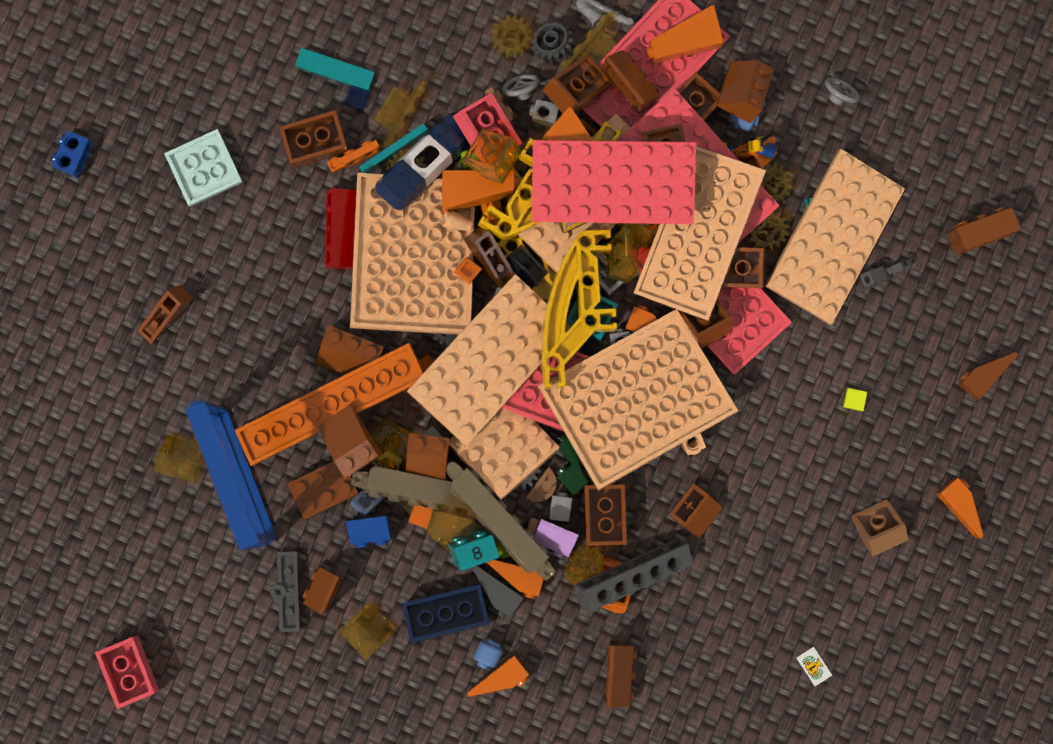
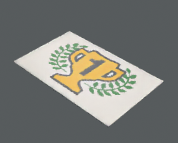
(814, 666)

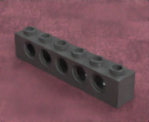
(675, 551)

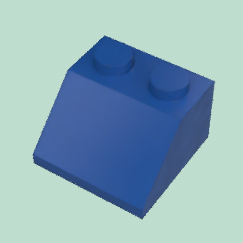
(369, 530)

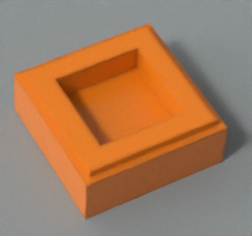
(467, 270)
(420, 516)

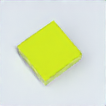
(855, 399)

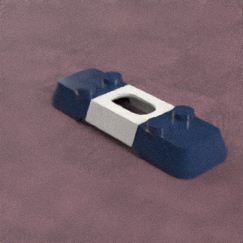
(406, 180)

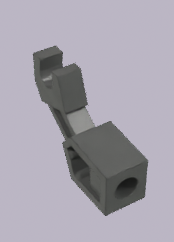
(880, 274)

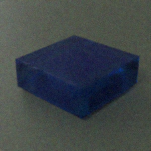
(356, 98)

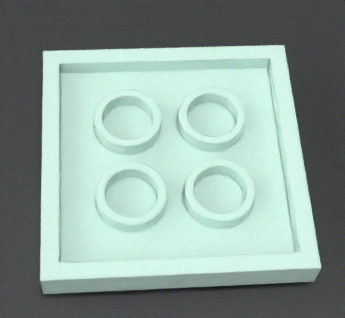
(203, 168)

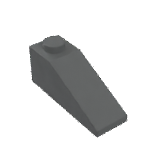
(500, 595)

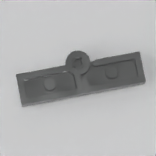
(288, 591)

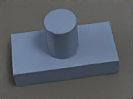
(365, 504)

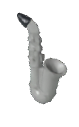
(594, 11)

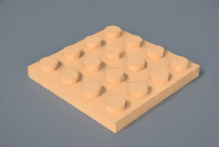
(506, 451)

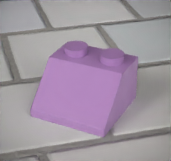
(555, 538)

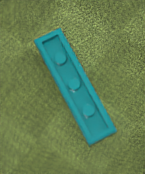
(335, 69)
(387, 153)

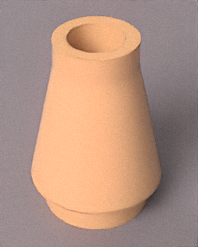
(455, 221)

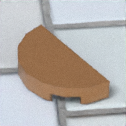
(544, 487)

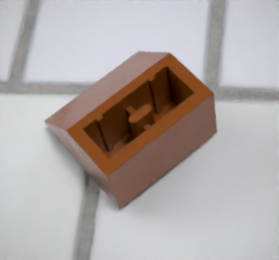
(695, 510)

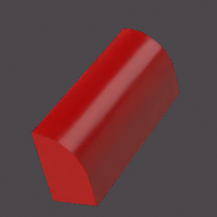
(340, 228)

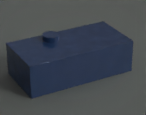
(446, 614)

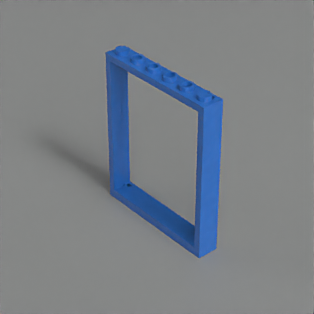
(231, 475)

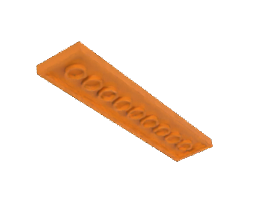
(301, 417)

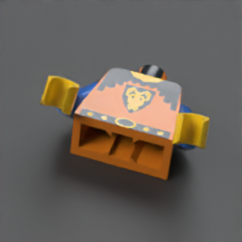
(756, 151)

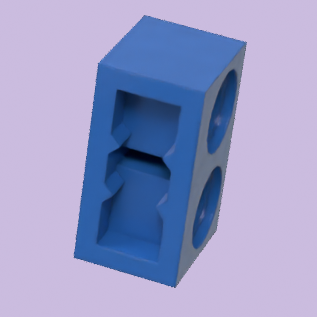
(78, 155)

